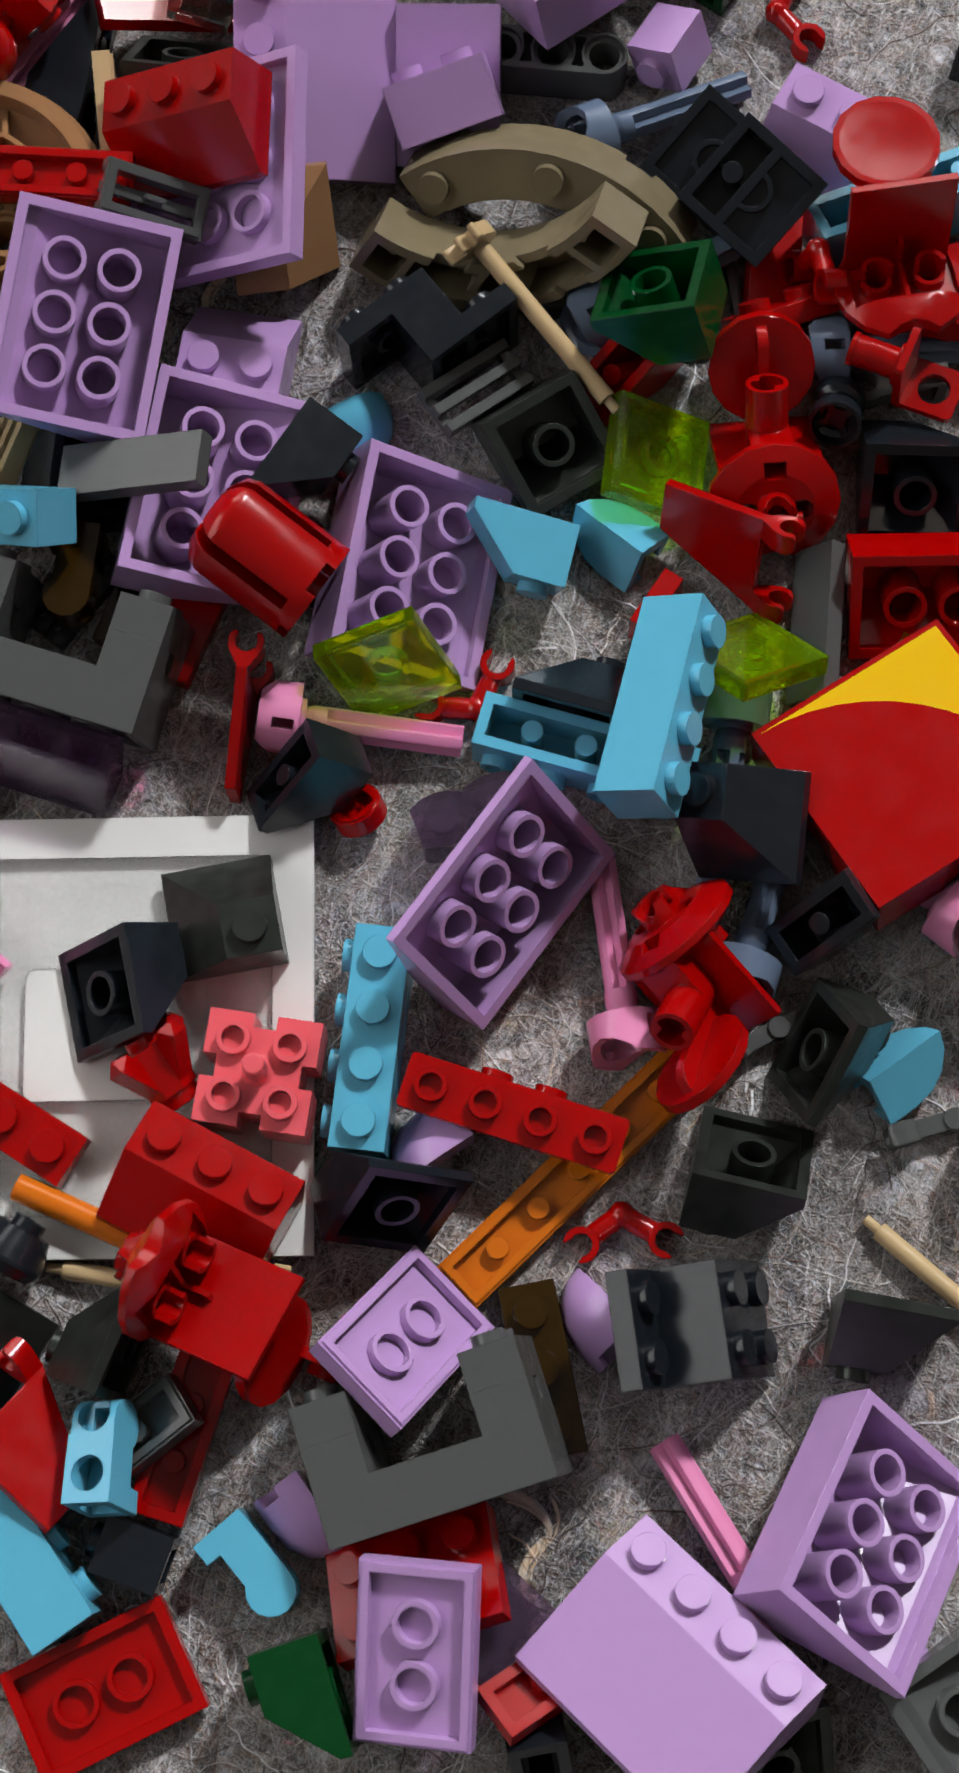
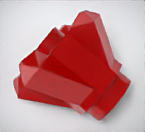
(158, 1065)

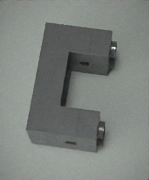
(134, 673)
(368, 1496)

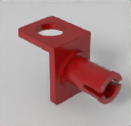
(905, 373)

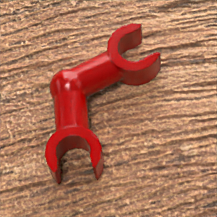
(778, 13)
(817, 265)
(470, 707)
(623, 1216)

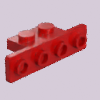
(512, 1112)

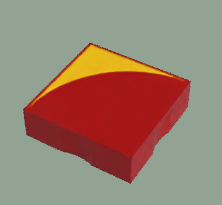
(882, 769)

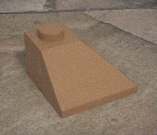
(319, 242)

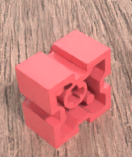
(260, 1075)

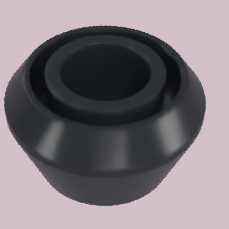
(22, 1249)

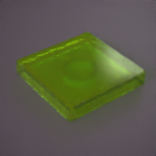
(648, 448)
(764, 658)
(387, 664)

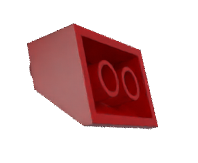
(193, 119)
(898, 587)
(176, 1159)

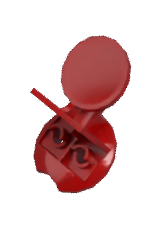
(896, 220)
(769, 460)
(699, 990)
(213, 1302)

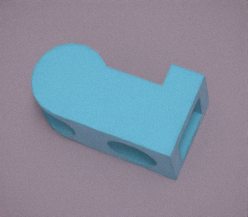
(101, 1459)
(267, 1577)

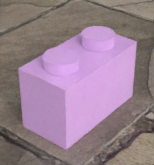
(442, 99)

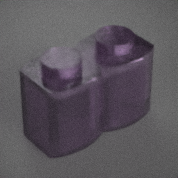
(447, 815)

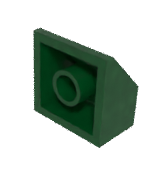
(664, 302)
(303, 1691)

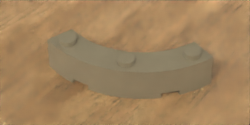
(542, 168)
(544, 256)

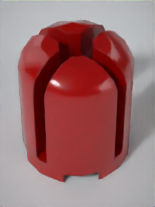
(264, 553)

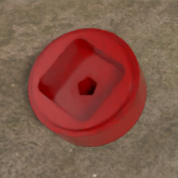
(362, 813)

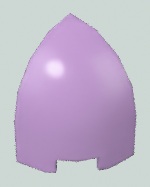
(429, 1141)
(588, 1320)
(294, 1517)

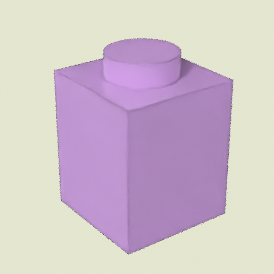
(669, 47)

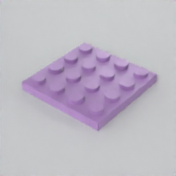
(262, 218)

